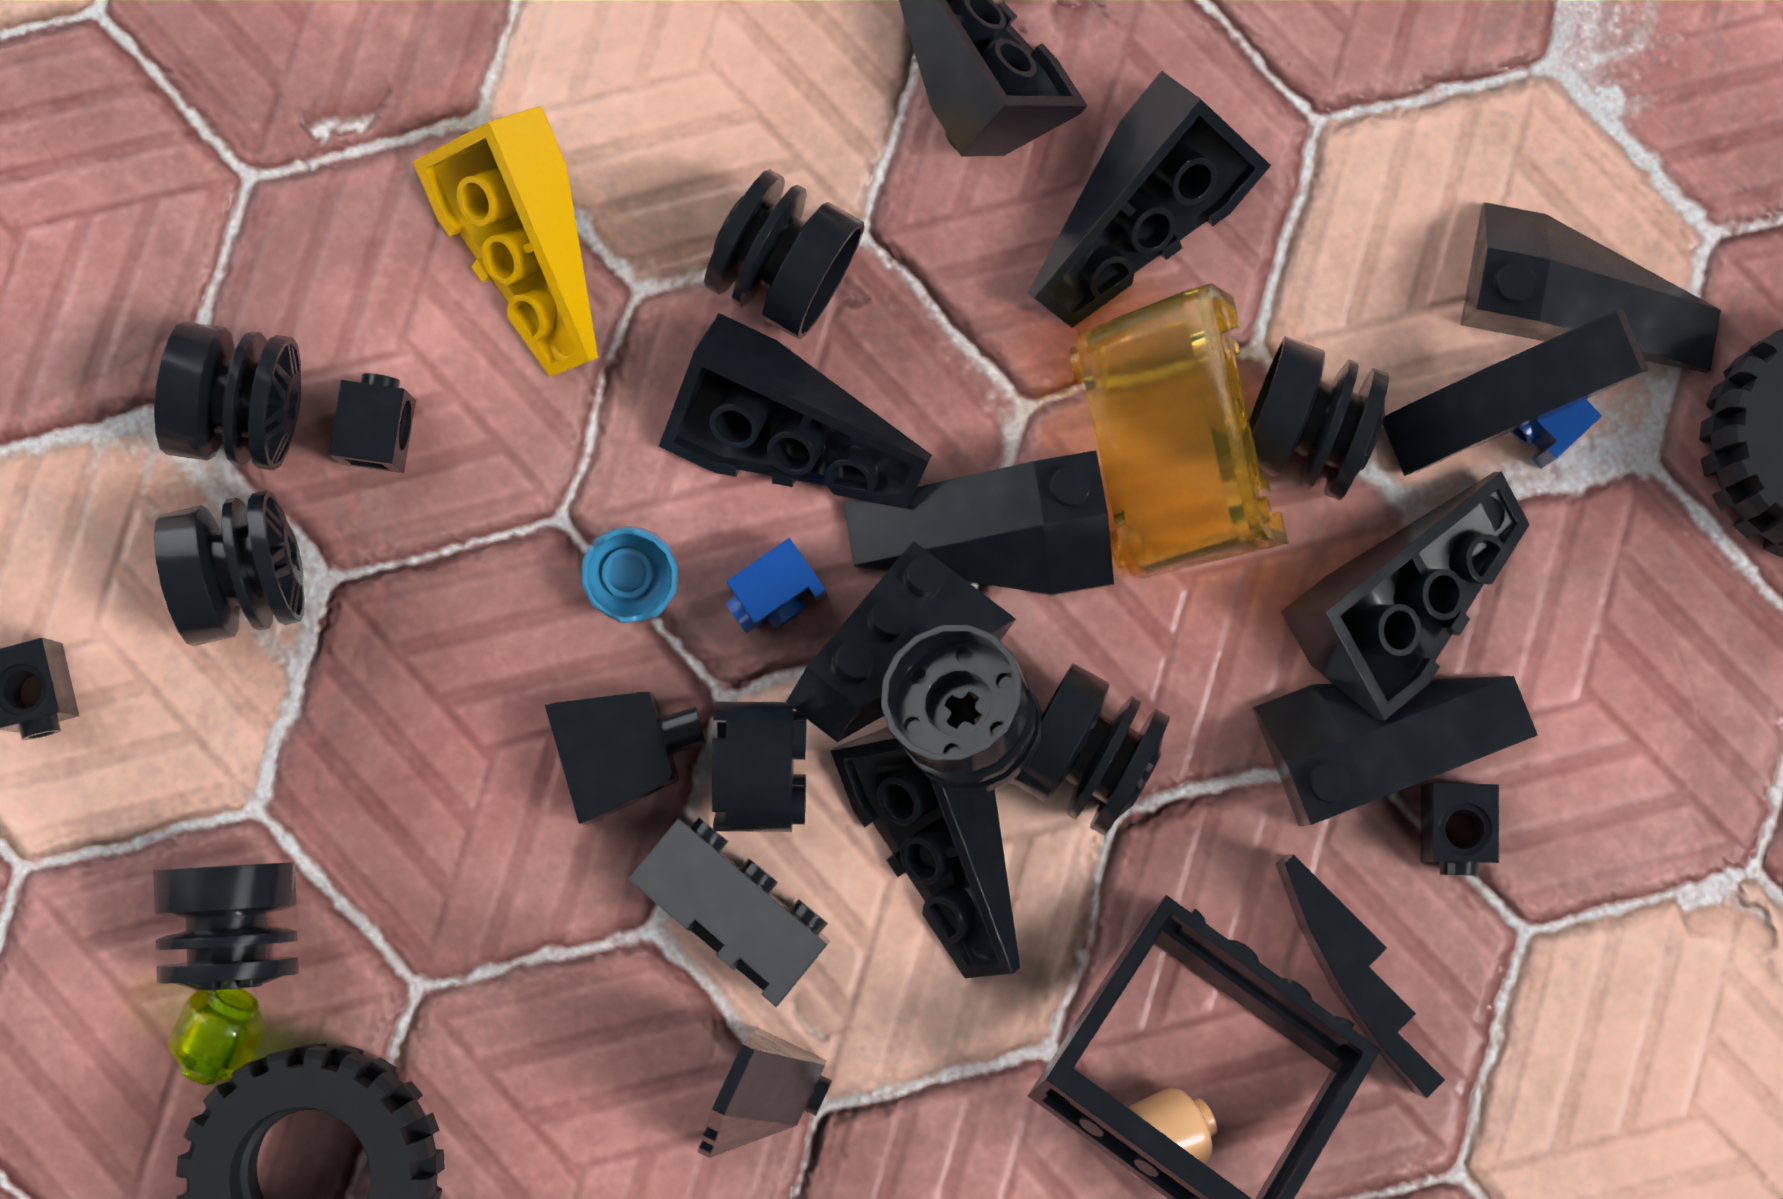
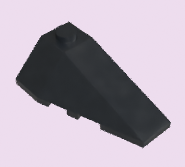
(1153, 186)

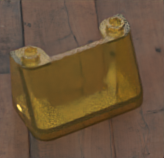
(1175, 435)

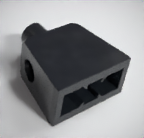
(619, 749)

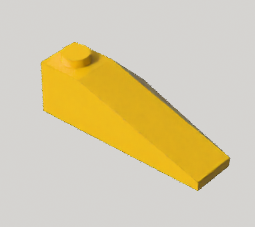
(515, 212)

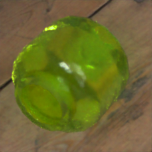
(216, 1034)

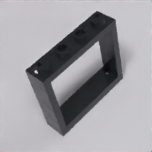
(1273, 999)

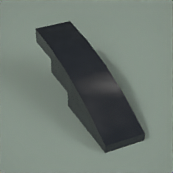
(1515, 392)
(1344, 953)

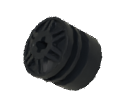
(774, 249)
(227, 395)
(1317, 418)
(216, 571)
(953, 676)
(1093, 749)
(226, 924)

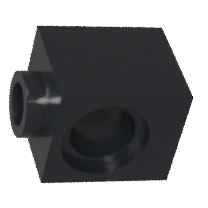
(372, 424)
(57, 702)
(1480, 805)

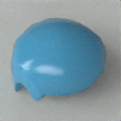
(629, 574)

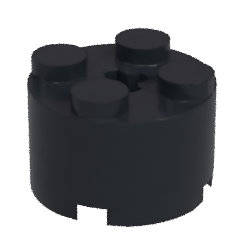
(755, 767)

